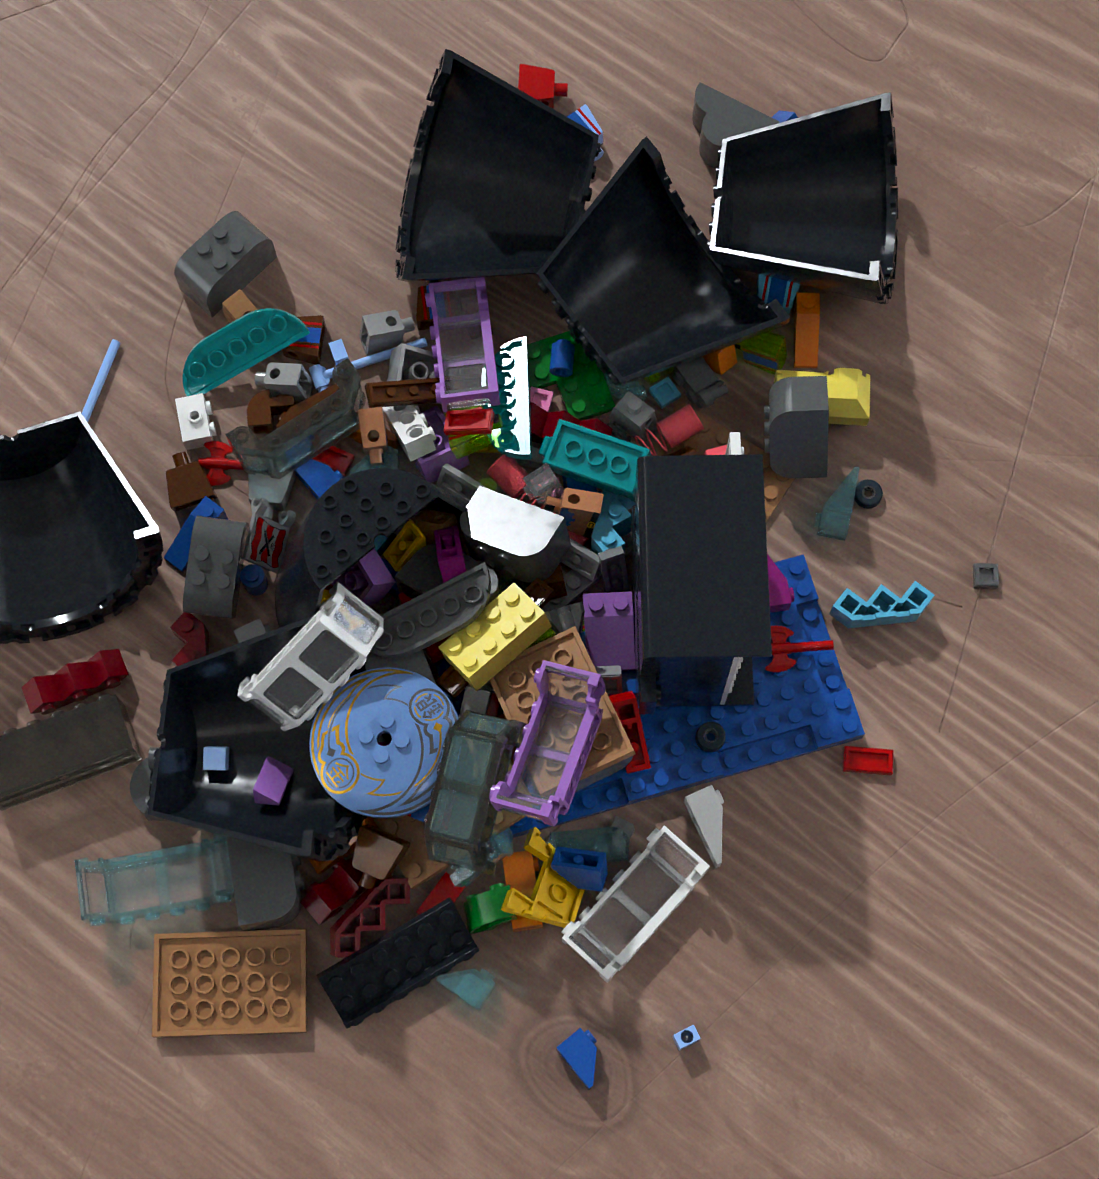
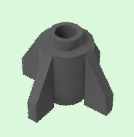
(566, 617)

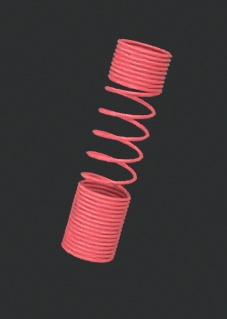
(675, 428)
(509, 476)

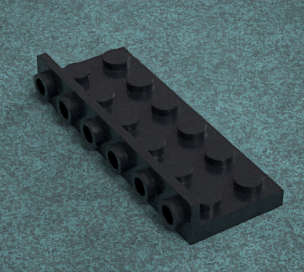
(398, 963)

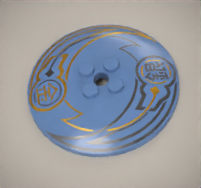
(346, 749)

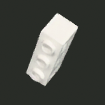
(410, 430)

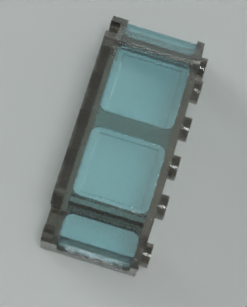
(305, 434)
(460, 808)

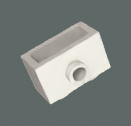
(194, 421)

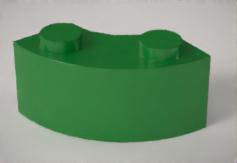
(484, 909)

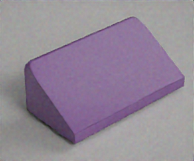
(272, 782)

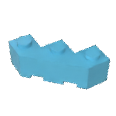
(612, 523)
(882, 607)

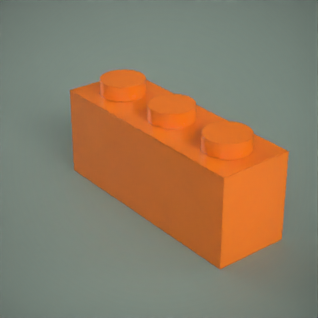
(520, 874)

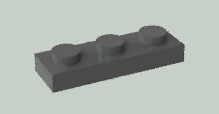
(614, 570)

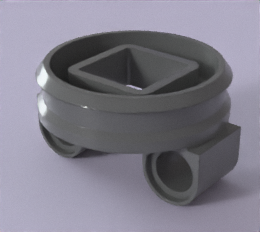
(140, 784)

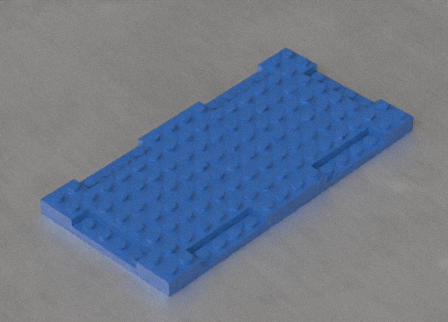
(790, 717)

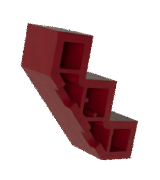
(545, 423)
(194, 635)
(75, 682)
(328, 897)
(367, 914)

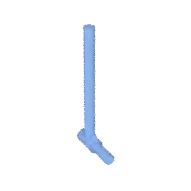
(321, 376)
(100, 379)

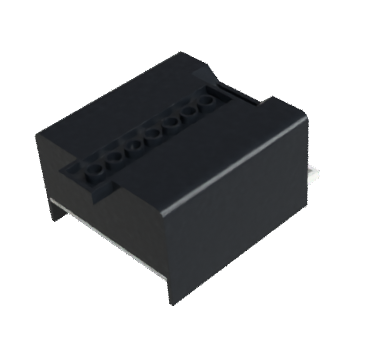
(699, 578)

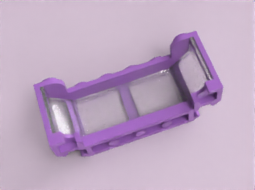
(462, 344)
(553, 744)

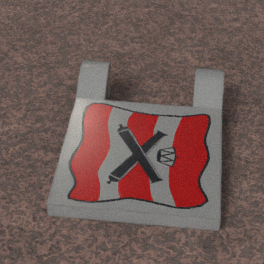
(267, 538)

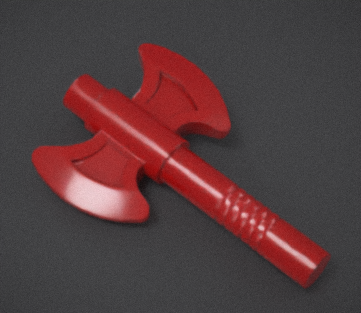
(218, 463)
(781, 648)

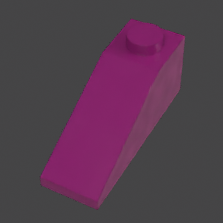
(449, 552)
(779, 592)

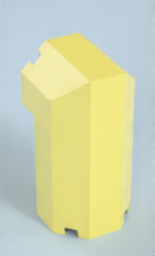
(846, 394)

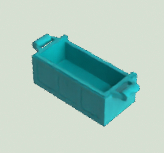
(593, 458)

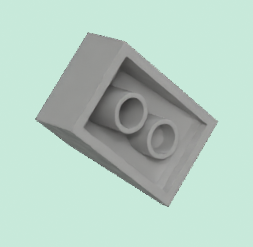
(411, 363)

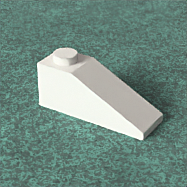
(707, 815)

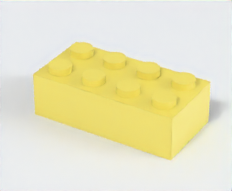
(495, 637)

